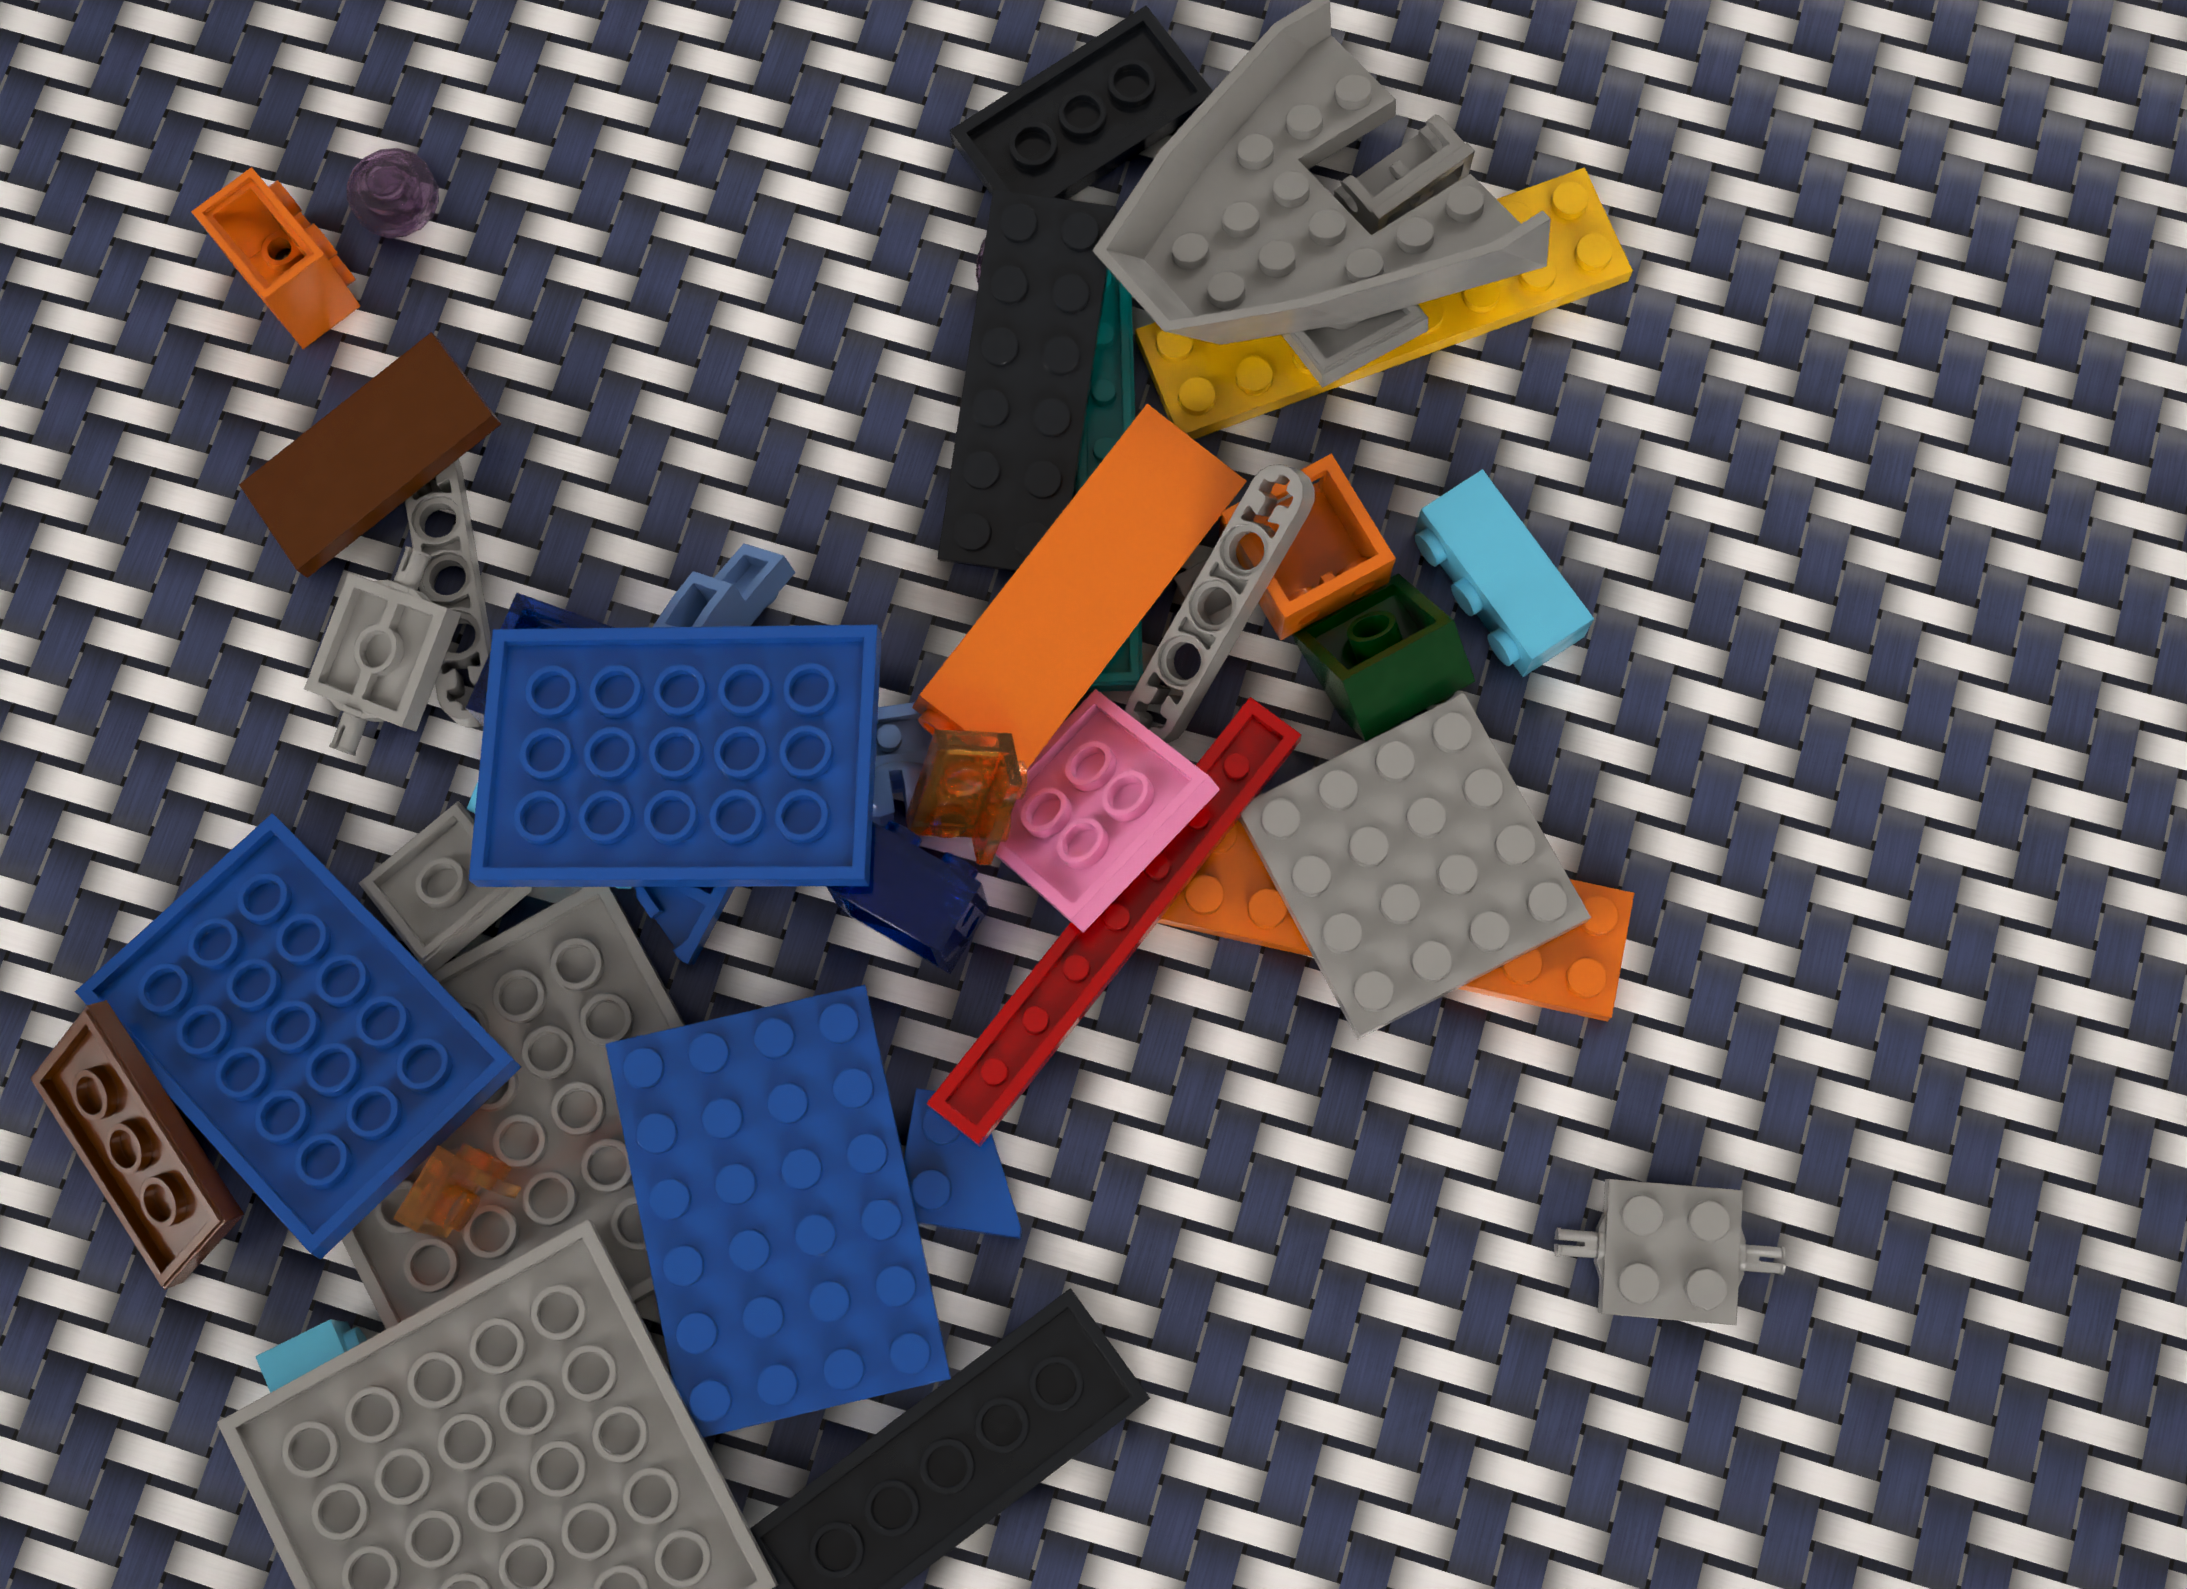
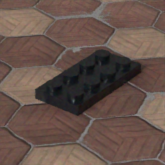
(1084, 112)

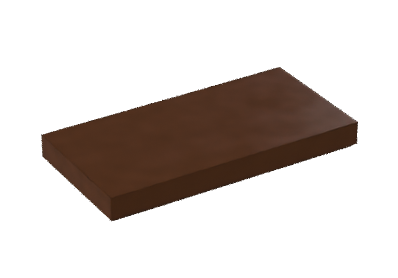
(369, 455)
(136, 1145)

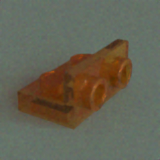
(968, 789)
(446, 1188)

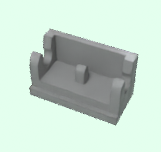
(1407, 176)

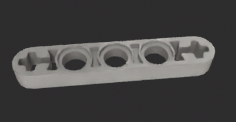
(452, 550)
(1245, 591)

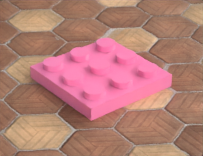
(1099, 809)

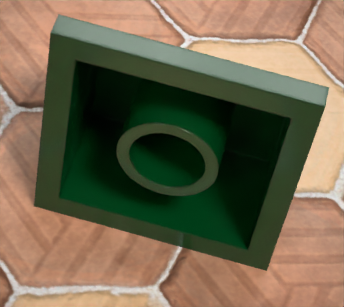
(1386, 657)

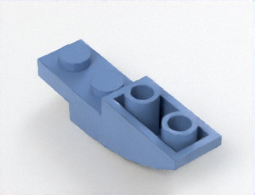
(733, 596)

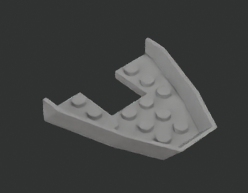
(1248, 245)

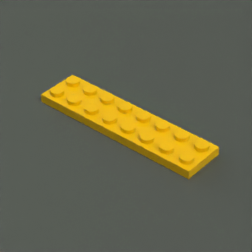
(1225, 384)

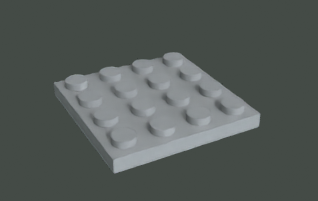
(1412, 865)

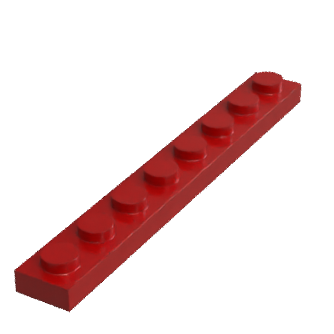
(1085, 963)

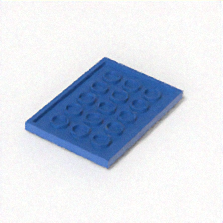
(678, 757)
(299, 1034)
(777, 1211)

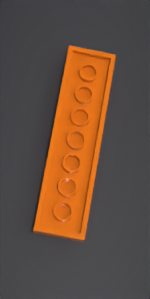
(1568, 974)

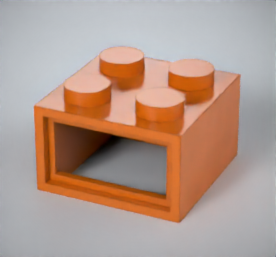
(257, 222)
(1330, 560)

